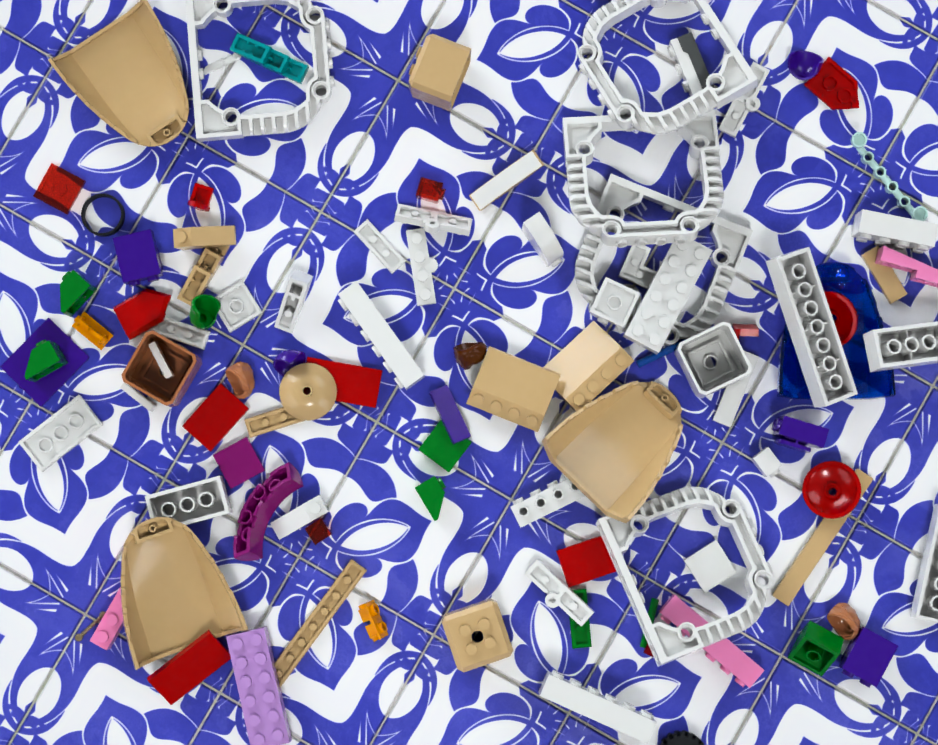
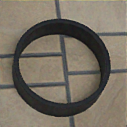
(86, 204)

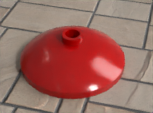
(845, 313)
(830, 476)

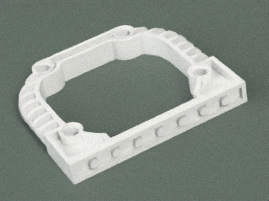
(734, 76)
(211, 121)
(584, 132)
(728, 238)
(667, 641)

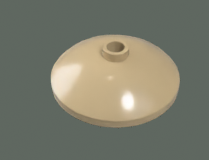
(322, 393)

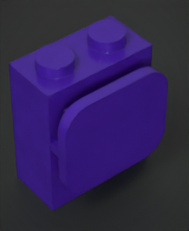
(138, 257)
(797, 434)
(867, 657)

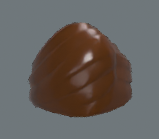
(469, 354)

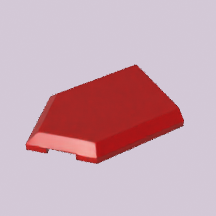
(834, 86)
(142, 311)

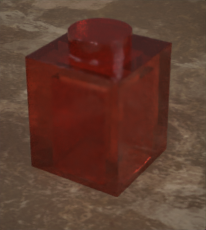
(430, 190)
(318, 531)

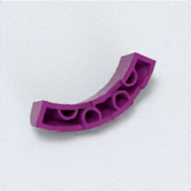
(260, 508)

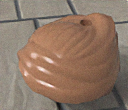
(241, 379)
(844, 621)

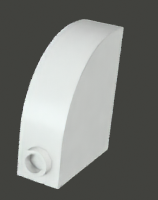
(543, 240)

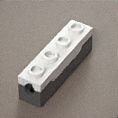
(689, 63)

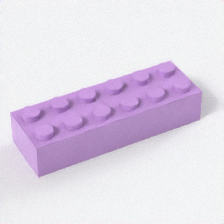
(259, 687)

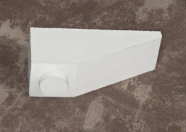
(293, 300)
(300, 517)

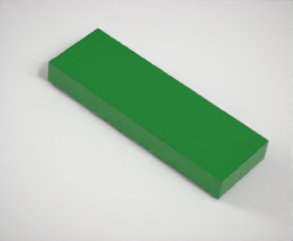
(580, 635)

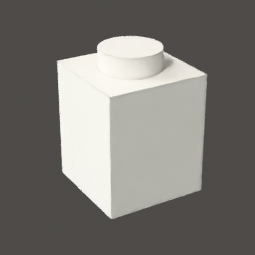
(766, 462)

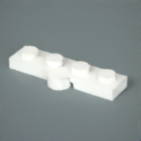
(742, 105)
(433, 220)
(421, 266)
(559, 593)

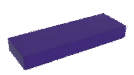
(449, 414)

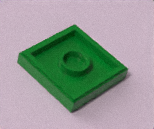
(440, 448)

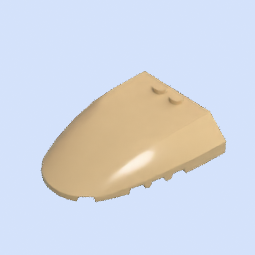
(130, 78)
(618, 446)
(172, 591)

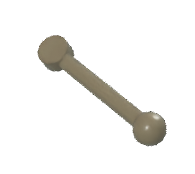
(78, 637)

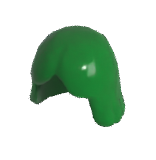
(204, 311)

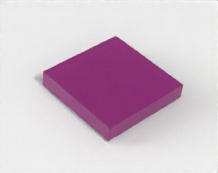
(239, 462)

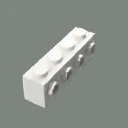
(545, 502)

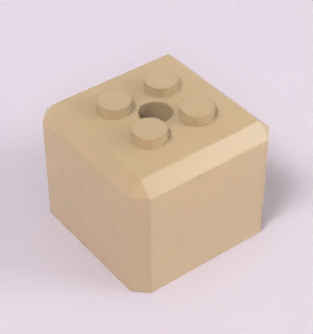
(439, 71)
(481, 617)

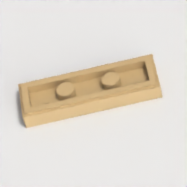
(884, 277)
(269, 422)

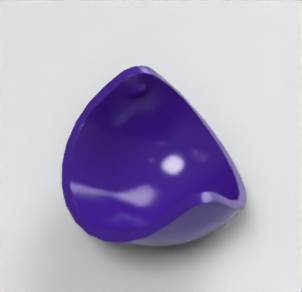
(804, 64)
(287, 360)

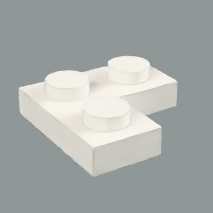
(634, 269)

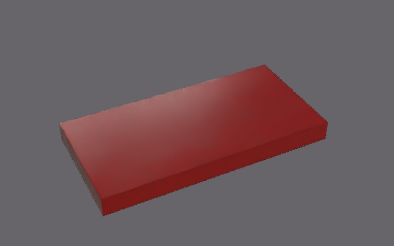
(354, 383)
(189, 667)

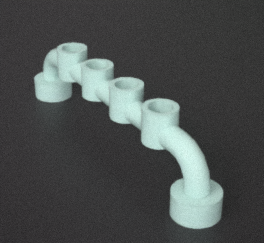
(858, 141)

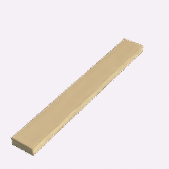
(813, 551)
(318, 620)

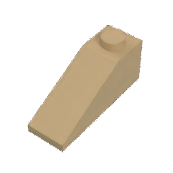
(204, 237)

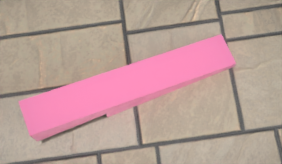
(919, 271)

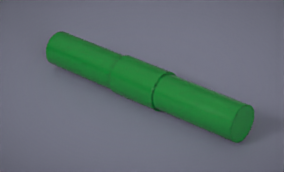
(652, 612)

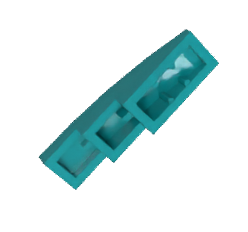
(269, 58)

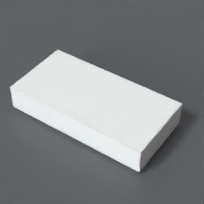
(161, 360)
(135, 394)

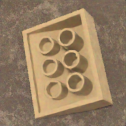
(588, 366)
(513, 389)

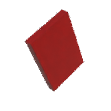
(215, 417)
(585, 561)

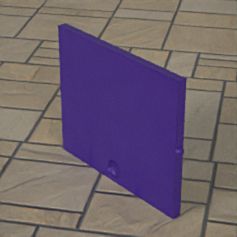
(47, 386)

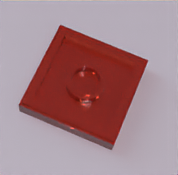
(59, 188)

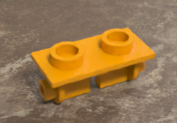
(92, 330)
(371, 612)

